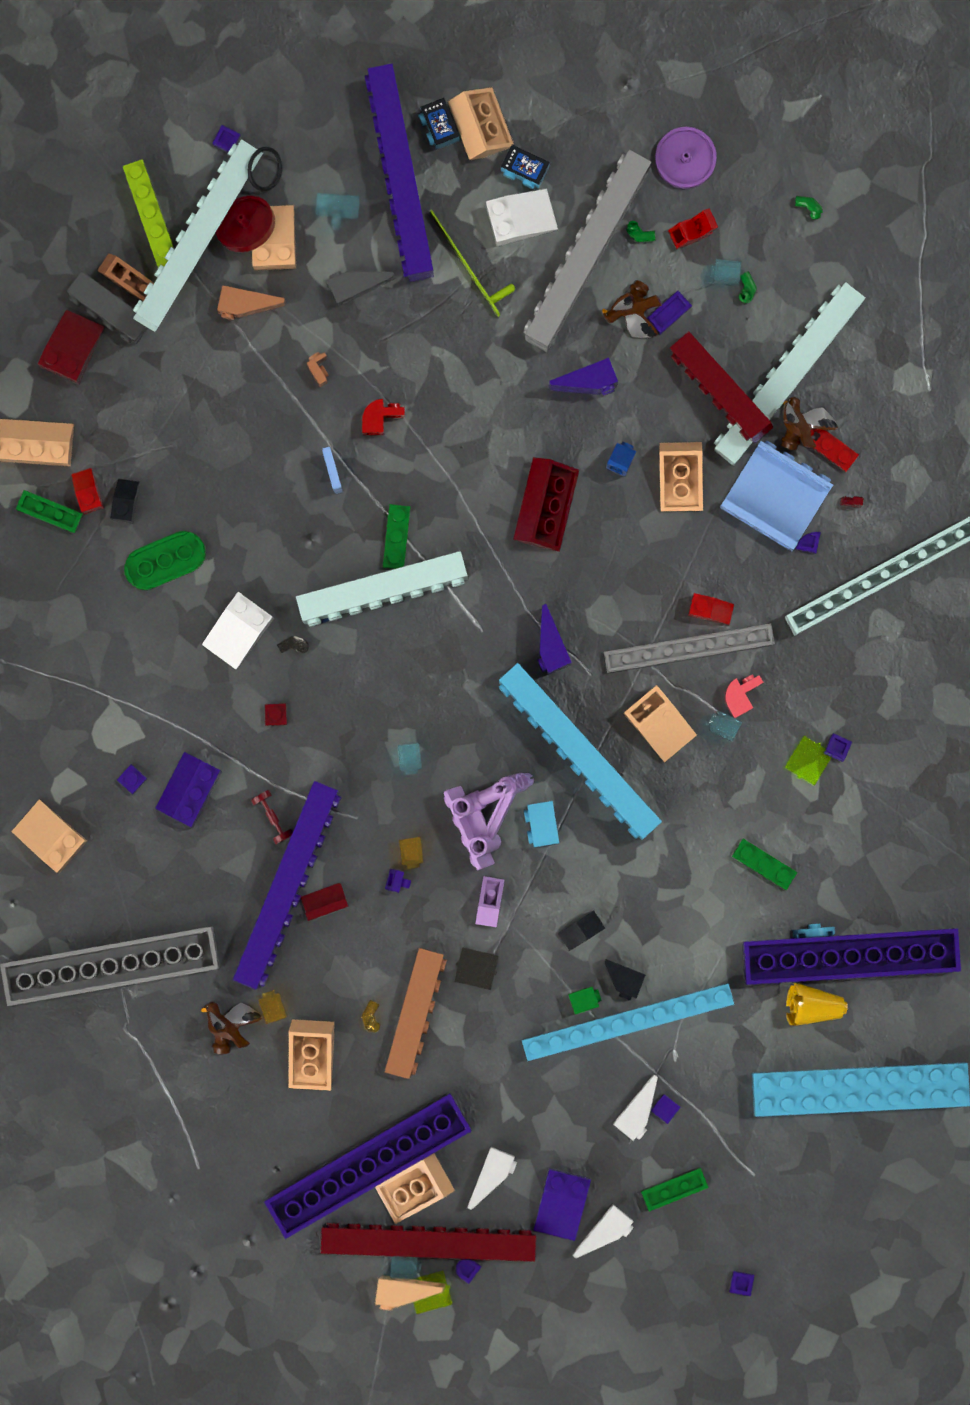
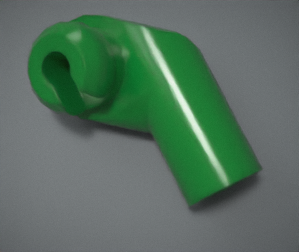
(812, 205)

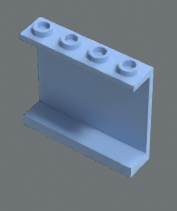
(777, 495)

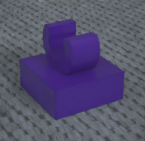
(395, 881)

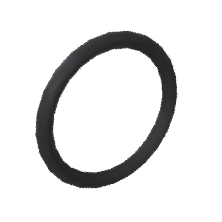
(250, 169)

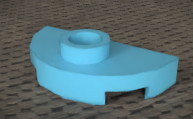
(814, 930)

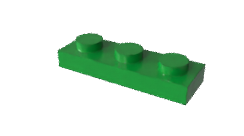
(49, 511)
(396, 536)
(764, 864)
(674, 1189)

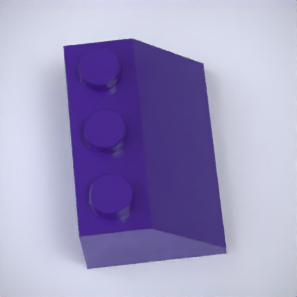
(188, 789)

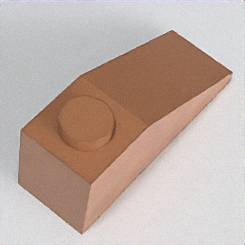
(124, 276)
(242, 303)

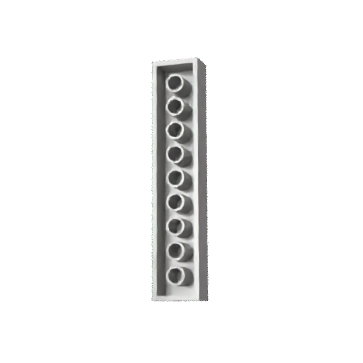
(588, 250)
(110, 966)

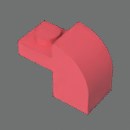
(735, 696)

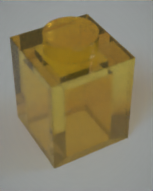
(411, 852)
(272, 1007)

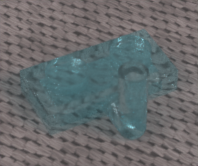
(337, 207)

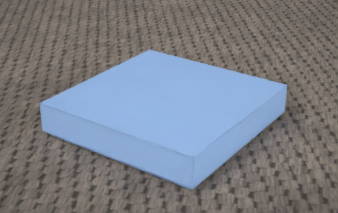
(332, 470)

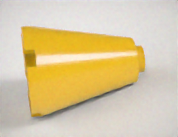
(813, 1005)

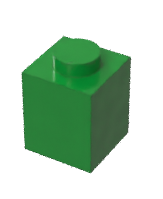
(584, 999)

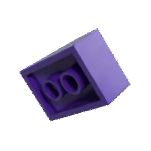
(591, 379)
(552, 649)
(562, 1204)

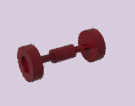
(272, 816)

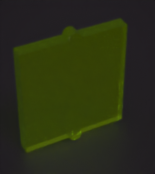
(808, 760)
(435, 1301)

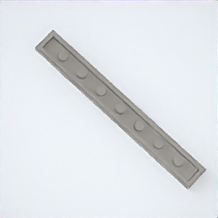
(689, 648)

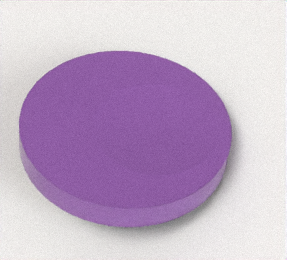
(685, 157)

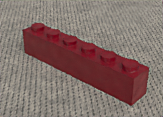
(721, 388)

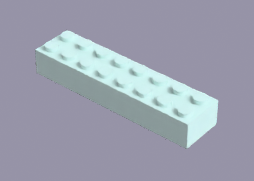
(382, 588)

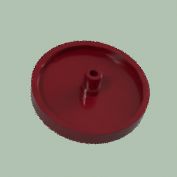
(246, 224)

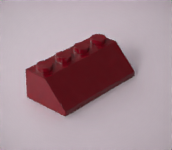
(546, 504)

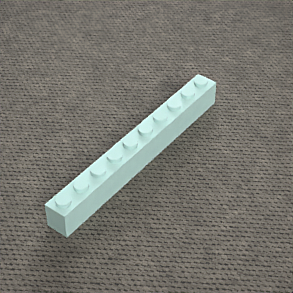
(197, 236)
(794, 365)
(879, 577)

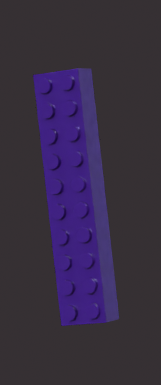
(399, 167)
(286, 886)
(851, 956)
(367, 1165)

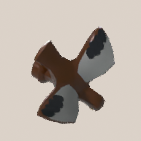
(632, 308)
(800, 424)
(227, 1025)

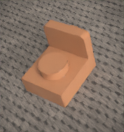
(318, 372)

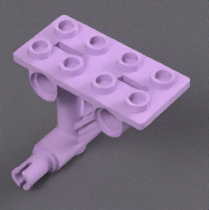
(467, 815)

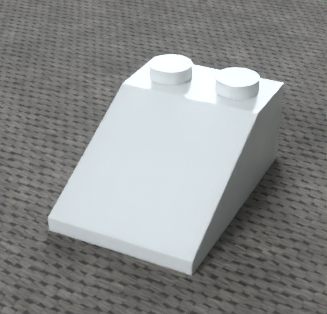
(521, 216)
(237, 630)

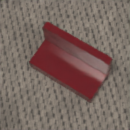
(324, 901)

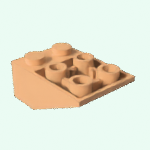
(660, 723)

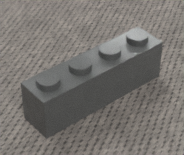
(107, 306)

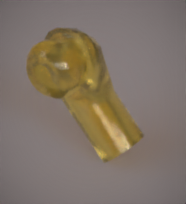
(368, 1017)

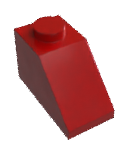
(87, 491)
(711, 609)

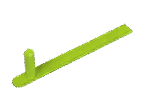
(492, 299)

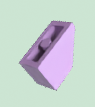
(489, 901)

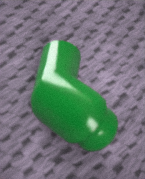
(638, 234)
(749, 289)

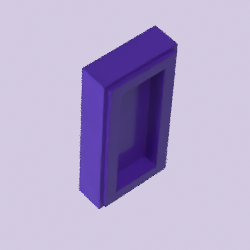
(669, 312)

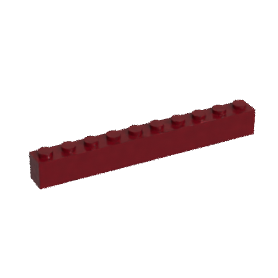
(428, 1243)

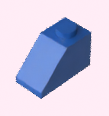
(621, 458)

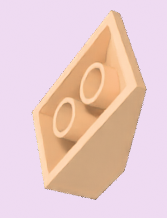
(280, 248)
(681, 476)
(49, 836)
(311, 1054)
(415, 1188)
(401, 1291)

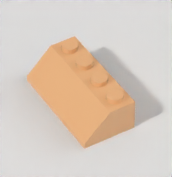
(36, 442)

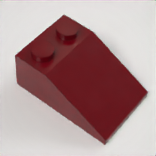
(71, 346)

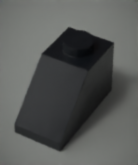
(125, 501)
(581, 930)
(624, 979)

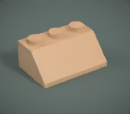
(480, 123)

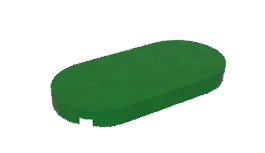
(165, 560)

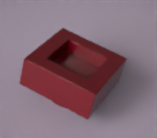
(275, 714)

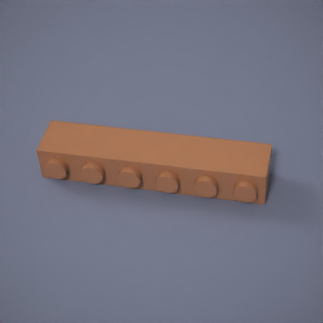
(414, 1013)

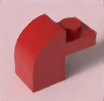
(693, 229)
(374, 416)

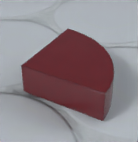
(853, 502)

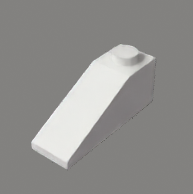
(636, 1114)
(495, 1170)
(608, 1229)

